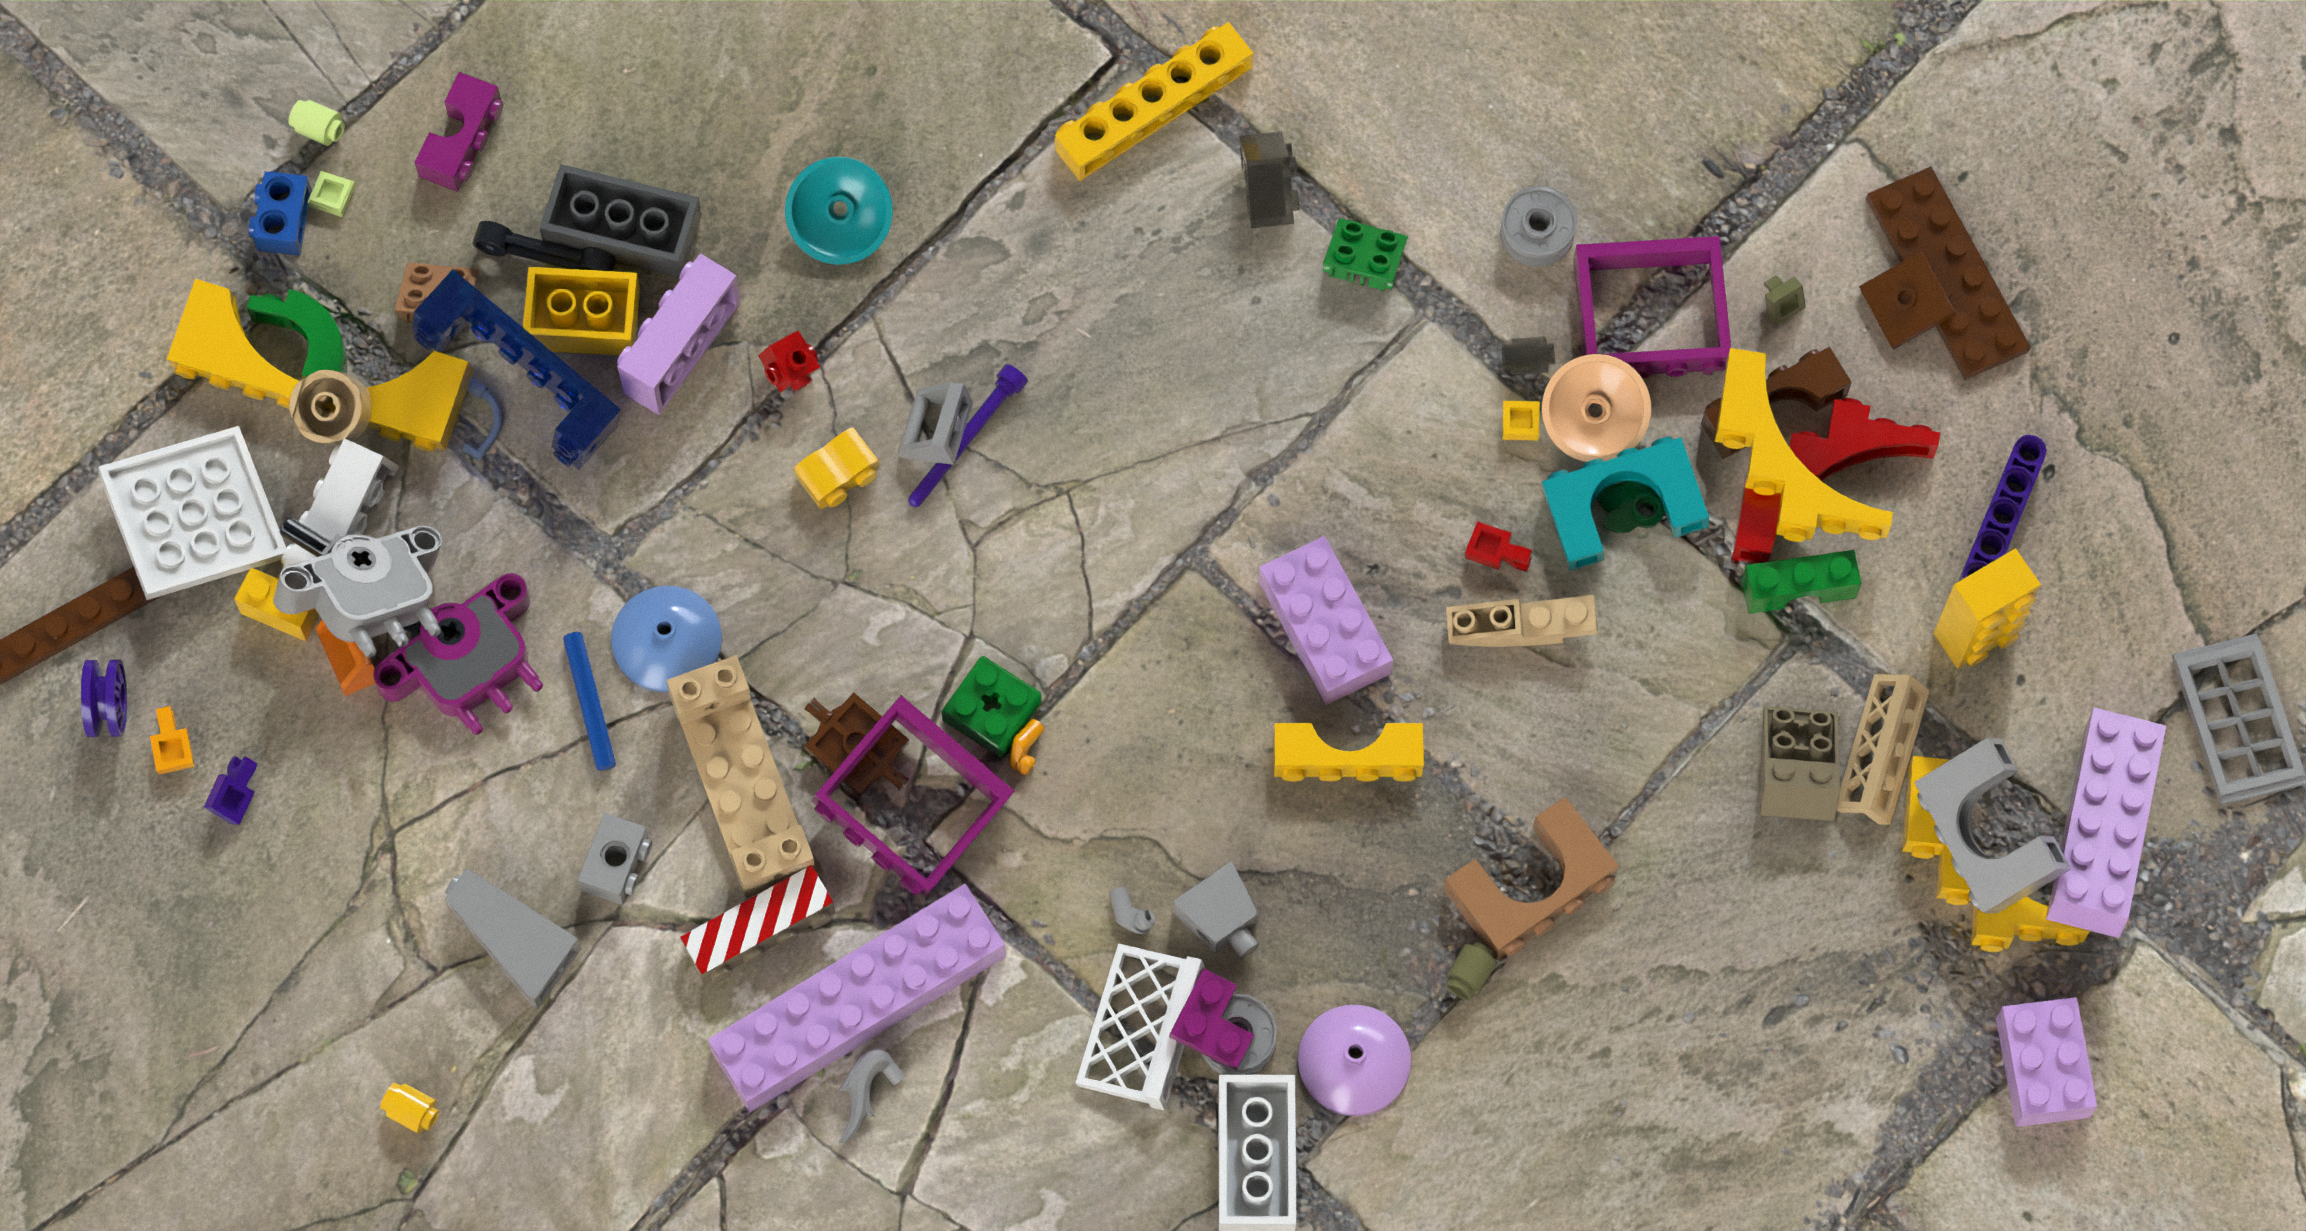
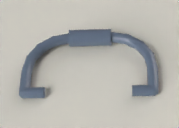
(481, 391)

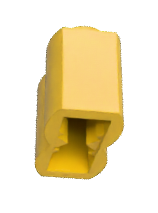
(837, 468)

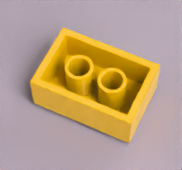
(582, 309)

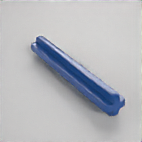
(589, 701)

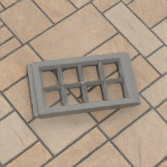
(2260, 783)

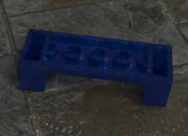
(458, 303)

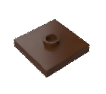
(1907, 300)

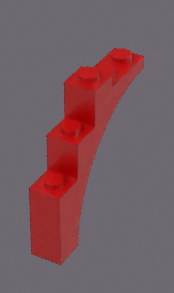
(1849, 441)

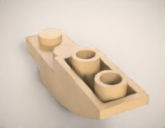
(1522, 624)

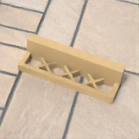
(1890, 746)

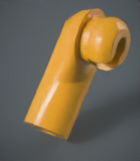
(1021, 744)

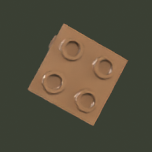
(420, 281)

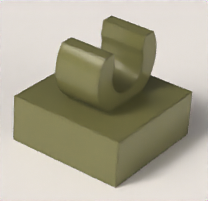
(1783, 299)

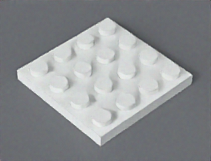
(192, 512)

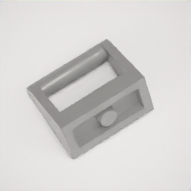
(949, 429)

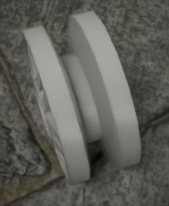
(1544, 206)
(1257, 1019)

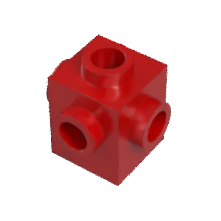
(790, 362)

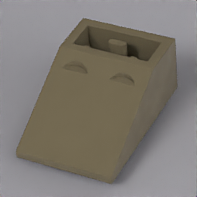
(1799, 764)

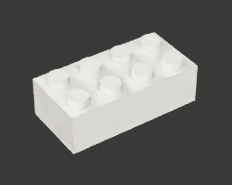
(1256, 1153)

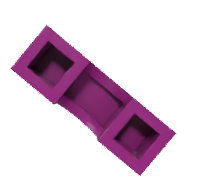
(450, 159)

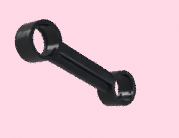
(499, 240)

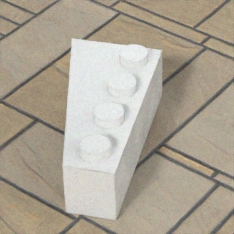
(344, 496)

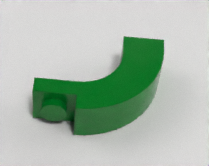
(309, 320)

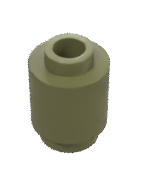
(1470, 970)

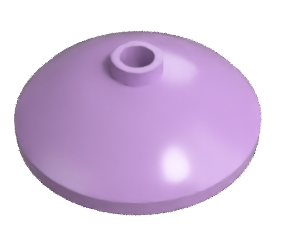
(1347, 1083)

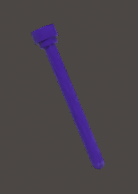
(1009, 382)

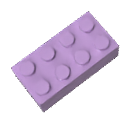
(678, 333)
(1325, 620)

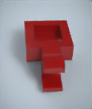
(1492, 546)

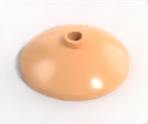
(1602, 382)

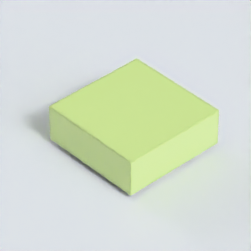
(331, 194)

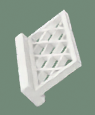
(1167, 1053)

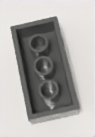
(623, 217)

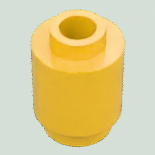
(410, 1107)

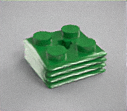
(994, 728)

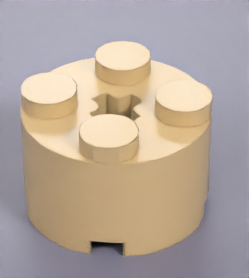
(321, 425)

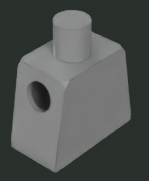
(1220, 912)

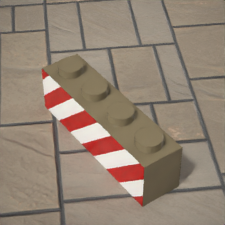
(758, 925)

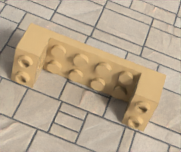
(739, 775)

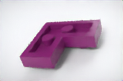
(1202, 1024)

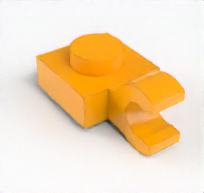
(172, 747)

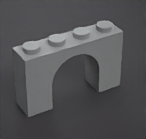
(1950, 798)

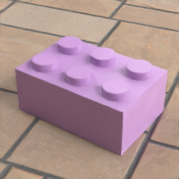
(2046, 1062)

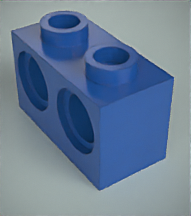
(287, 213)

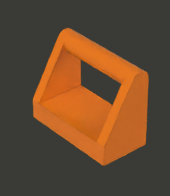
(347, 660)

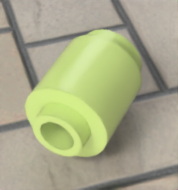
(316, 122)

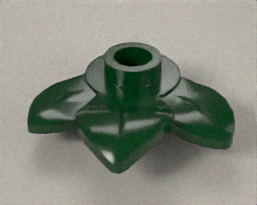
(1623, 507)

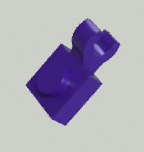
(229, 793)

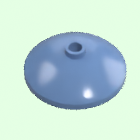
(654, 658)

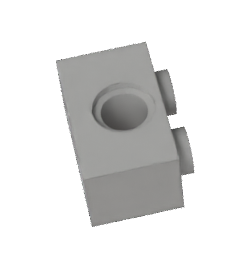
(613, 838)

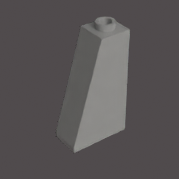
(517, 938)

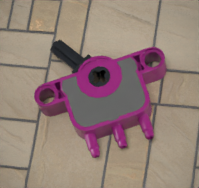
(466, 668)

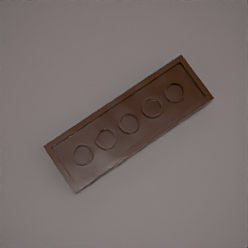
(1922, 218)

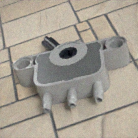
(362, 582)

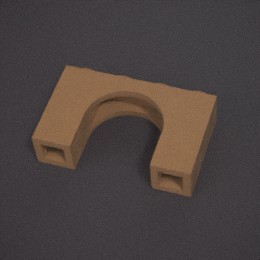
(1508, 923)

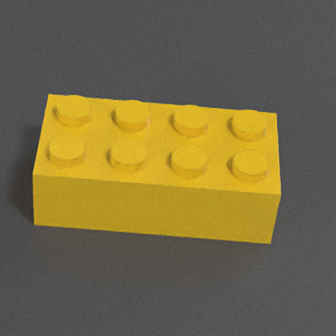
(1987, 610)

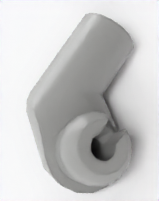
(1128, 916)

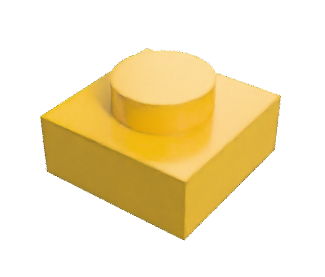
(1520, 420)

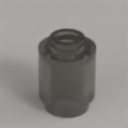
(1527, 355)

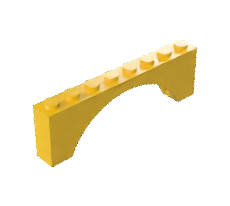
(215, 346)

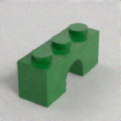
(1776, 583)

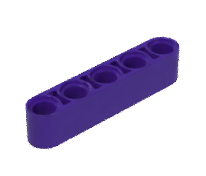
(2007, 503)

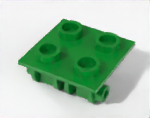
(1364, 252)

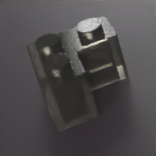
(1267, 174)

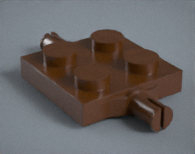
(843, 731)

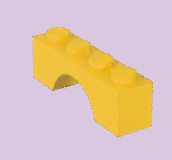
(1303, 754)

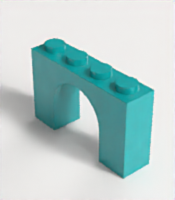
(1660, 467)

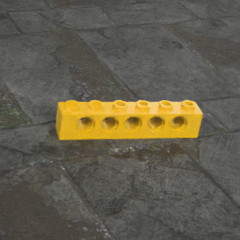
(1088, 156)

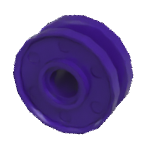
(104, 698)

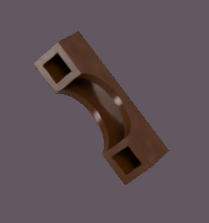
(1813, 381)

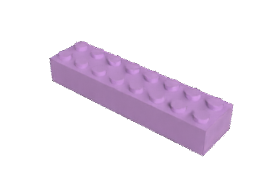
(857, 997)

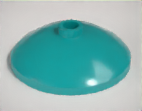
(823, 231)

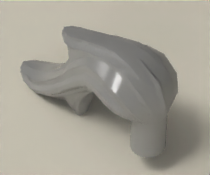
(859, 1083)

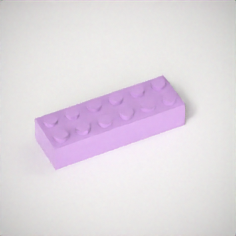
(2107, 822)

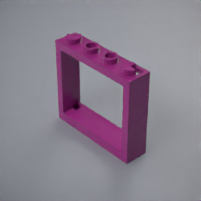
(1656, 254)
(948, 751)

